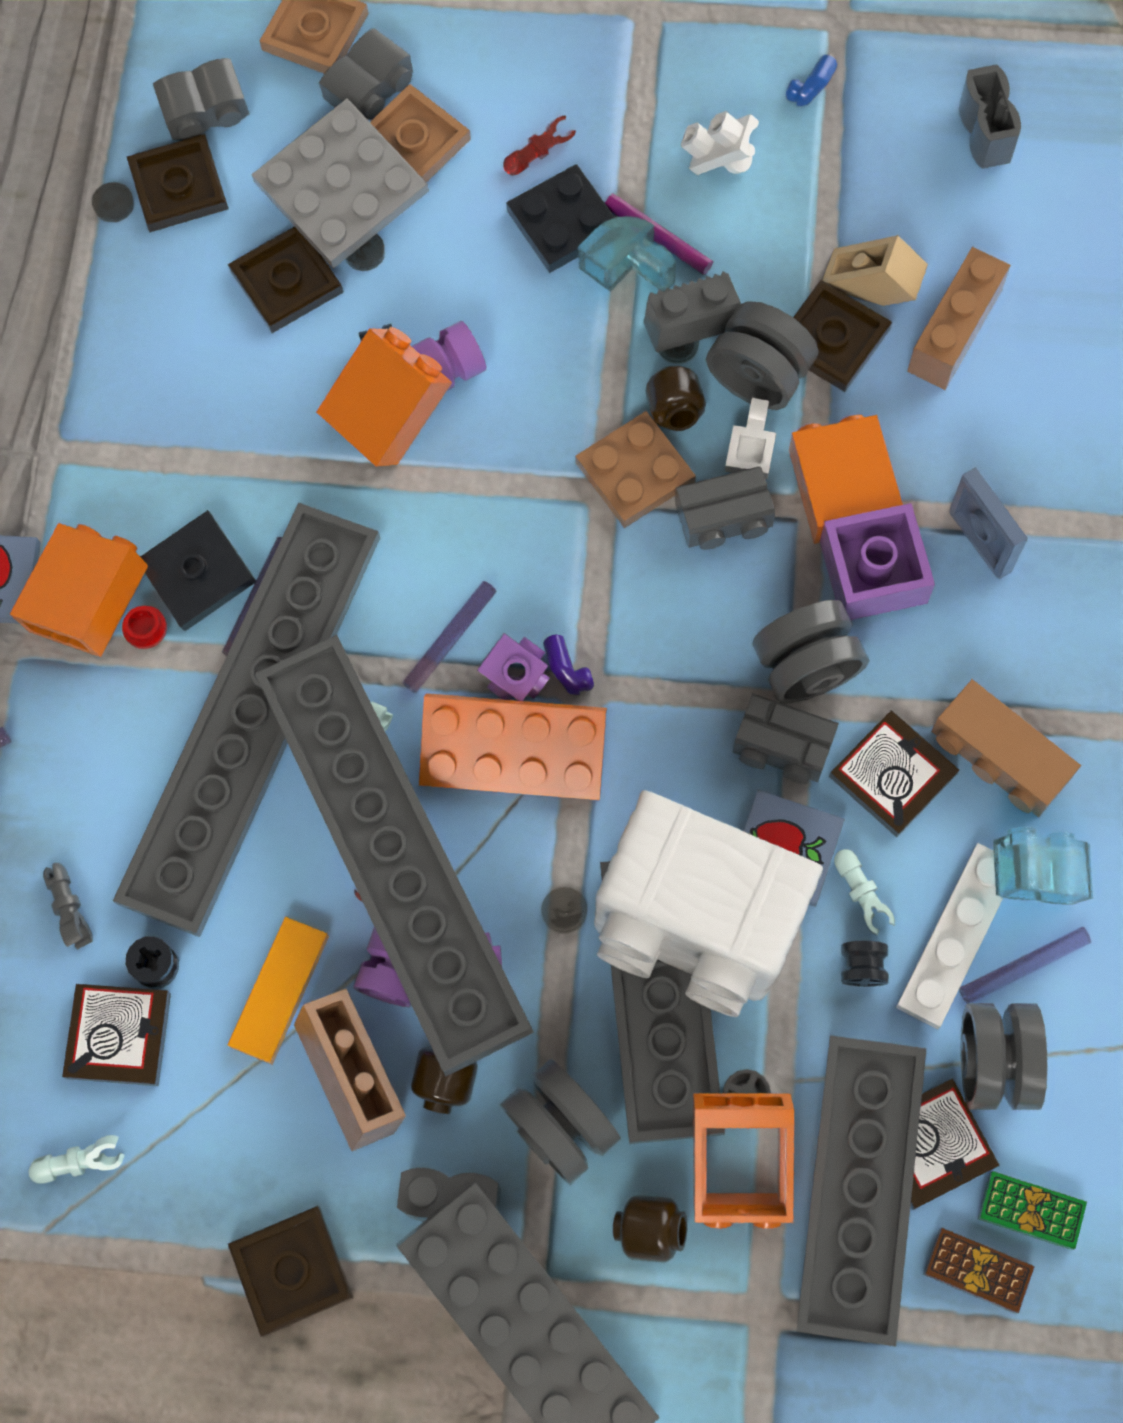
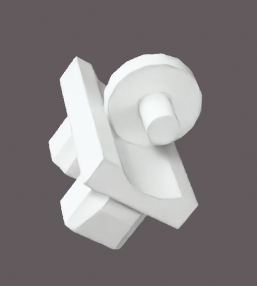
(721, 145)

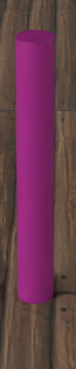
(662, 236)

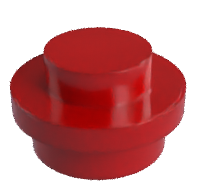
(144, 627)

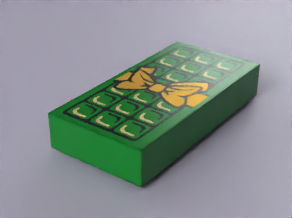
(1032, 1210)

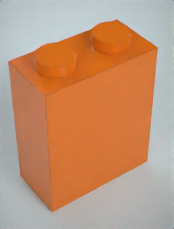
(384, 396)
(842, 470)
(80, 588)

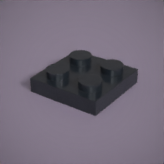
(559, 216)

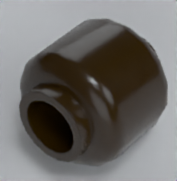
(675, 398)
(438, 1090)
(650, 1228)

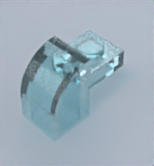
(626, 246)

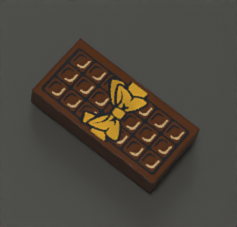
(979, 1270)

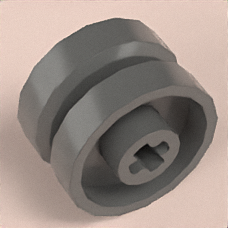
(762, 354)
(810, 651)
(1003, 1056)
(555, 1126)

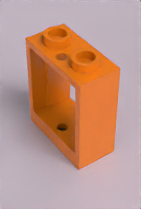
(744, 1111)

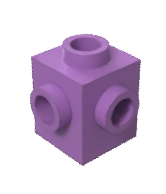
(502, 656)

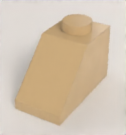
(877, 271)

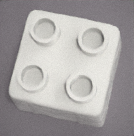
(702, 903)

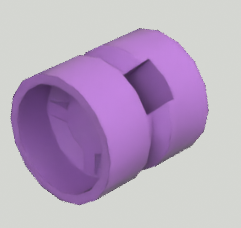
(455, 352)
(378, 977)

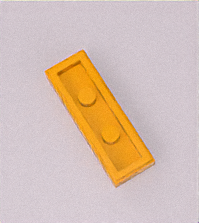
(278, 990)

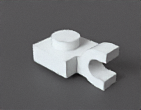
(751, 444)

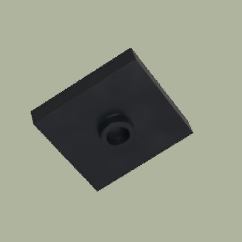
(196, 570)

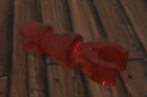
(536, 148)

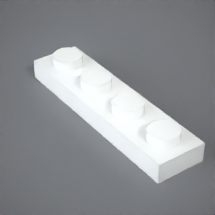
(953, 941)

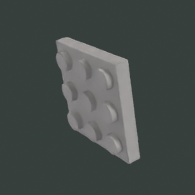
(340, 183)

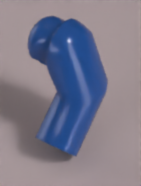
(818, 79)

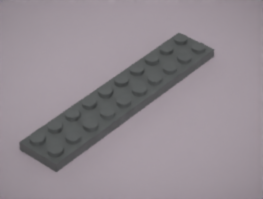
(236, 735)
(394, 857)

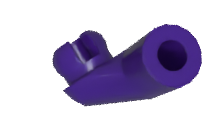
(562, 667)

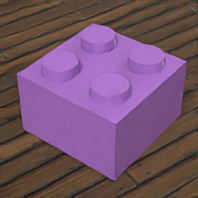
(877, 561)

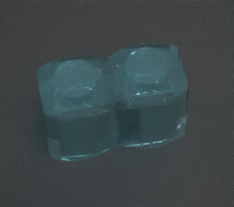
(1042, 867)

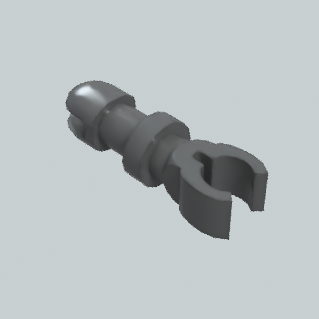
(66, 905)

